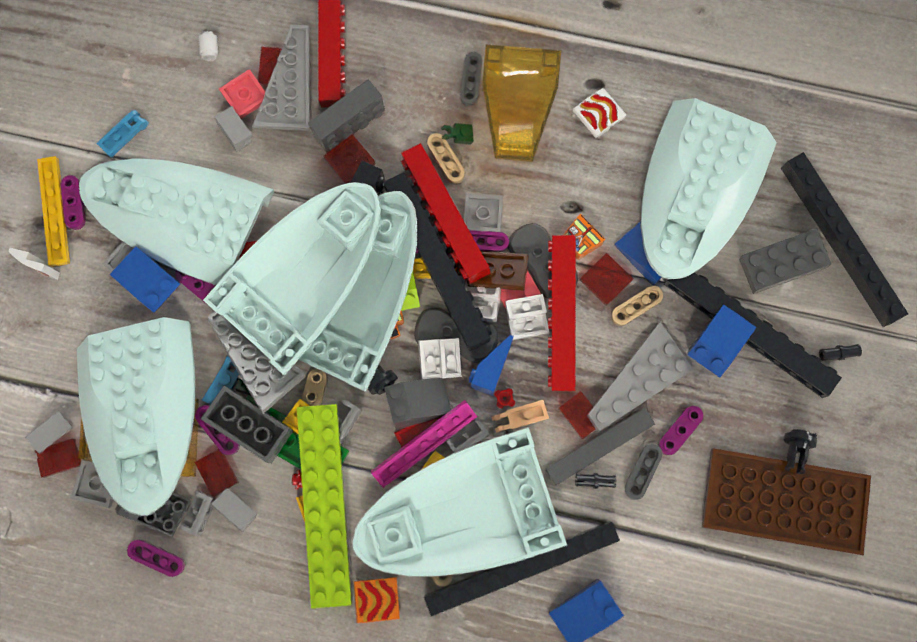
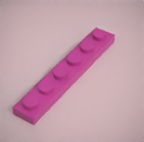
(423, 444)

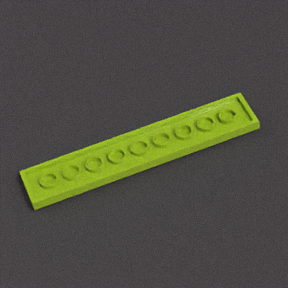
(324, 506)

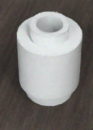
(208, 46)

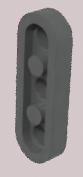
(471, 72)
(649, 465)

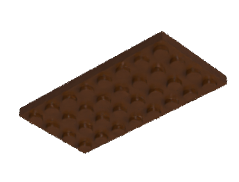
(765, 501)

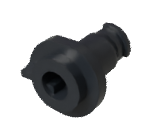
(380, 380)
(799, 442)

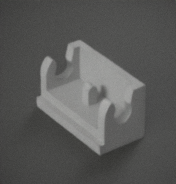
(233, 128)
(347, 417)
(48, 432)
(467, 436)
(234, 510)
(198, 513)

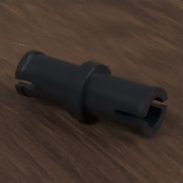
(840, 352)
(595, 480)

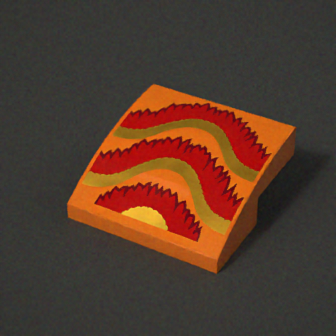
(376, 600)

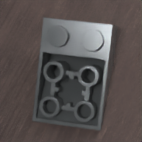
(164, 519)

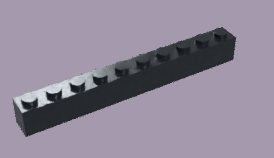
(844, 240)
(442, 270)
(765, 340)
(511, 573)

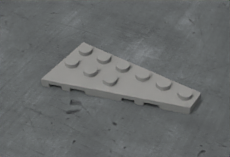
(287, 93)
(647, 373)
(261, 378)

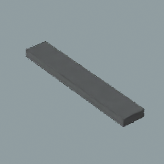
(600, 446)

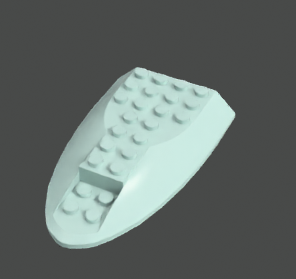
(700, 184)
(176, 212)
(300, 272)
(365, 320)
(138, 408)
(463, 513)

